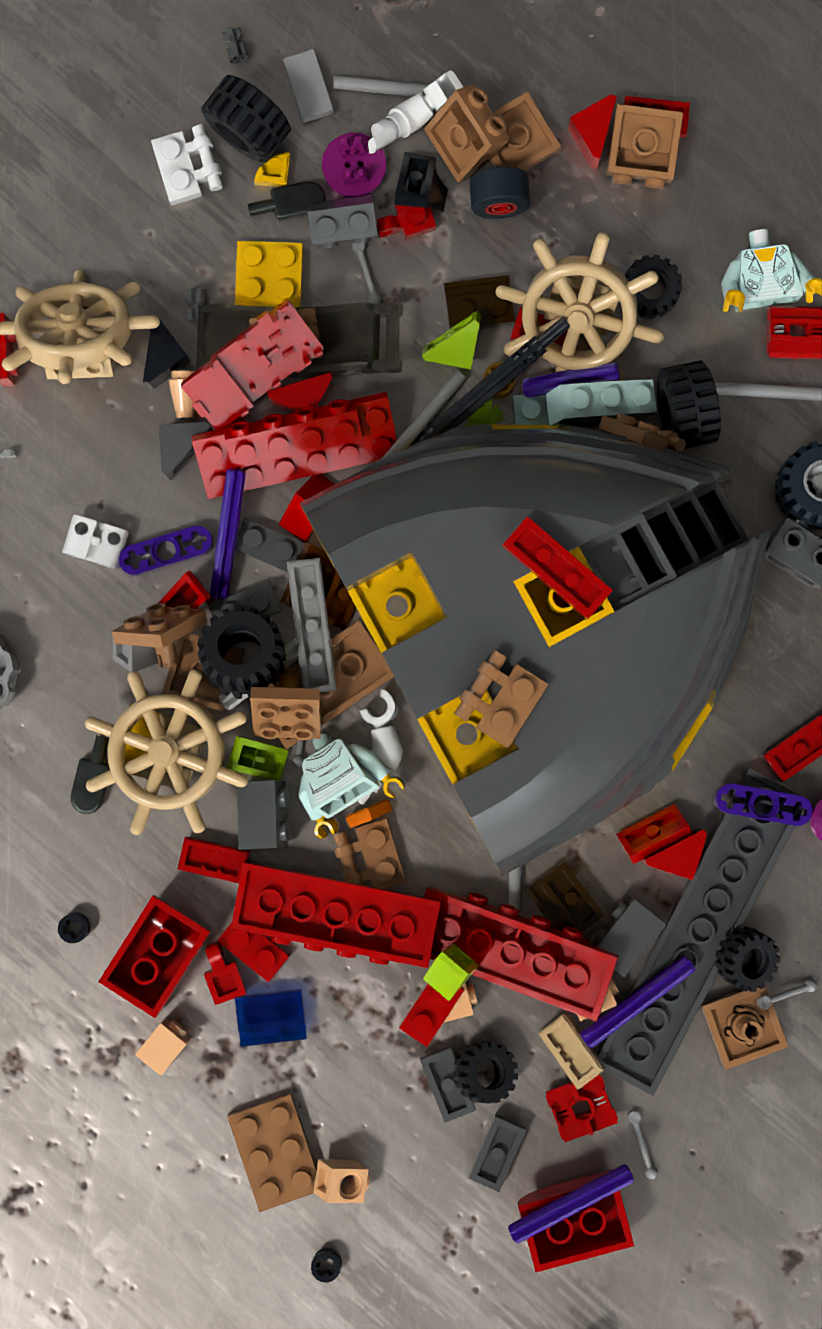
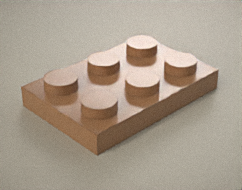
(274, 1151)

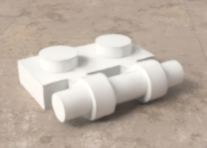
(177, 168)

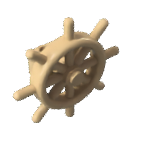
(584, 303)
(74, 339)
(168, 753)

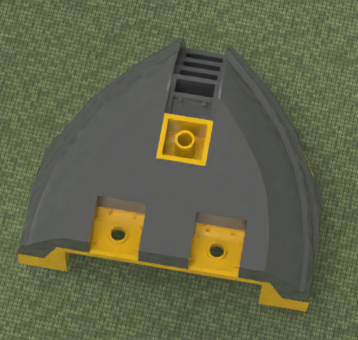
(621, 684)

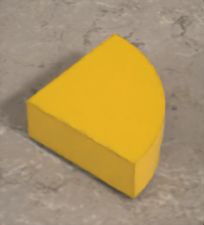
(274, 172)

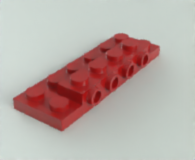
(297, 443)
(335, 915)
(525, 952)

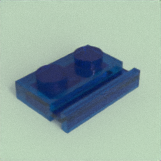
(271, 1017)

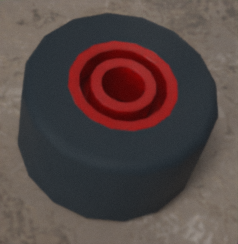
(499, 192)

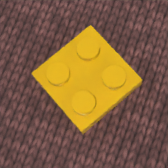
(268, 273)

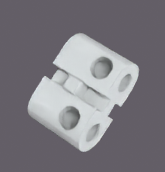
(95, 541)

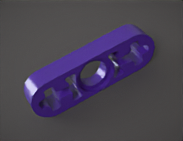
(145, 565)
(788, 799)

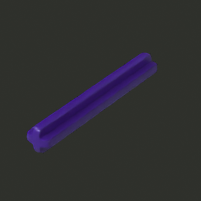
(227, 533)
(637, 1001)
(571, 1203)

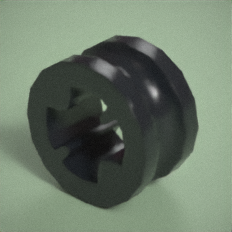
(69, 936)
(327, 1275)

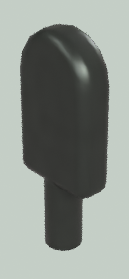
(289, 201)
(82, 799)

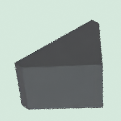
(177, 445)

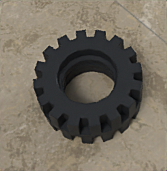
(665, 272)
(733, 953)
(503, 1067)

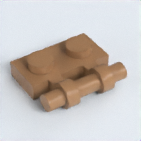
(642, 433)
(510, 706)
(379, 855)

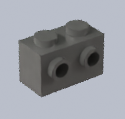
(342, 220)
(797, 551)
(263, 815)
(628, 933)

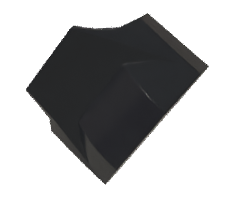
(420, 183)

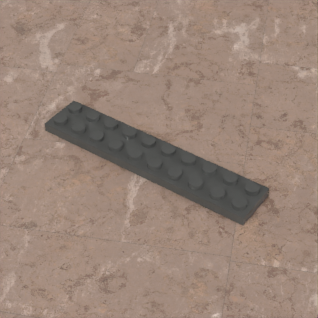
(709, 907)

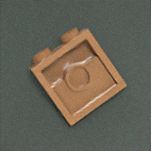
(466, 131)
(644, 145)

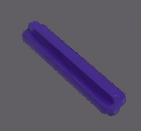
(543, 384)

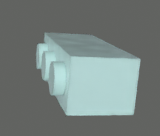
(590, 401)

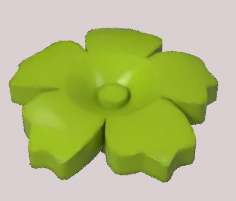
(485, 415)

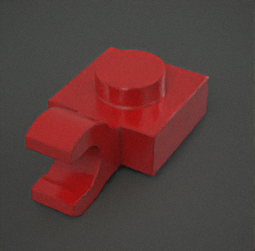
(409, 220)
(223, 979)

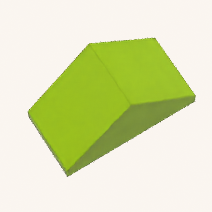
(455, 345)
(257, 758)
(450, 971)

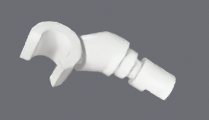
(414, 112)
(384, 737)

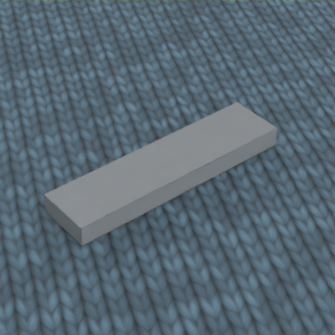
(311, 625)

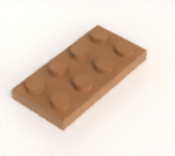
(357, 671)

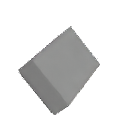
(308, 86)

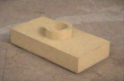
(571, 1051)

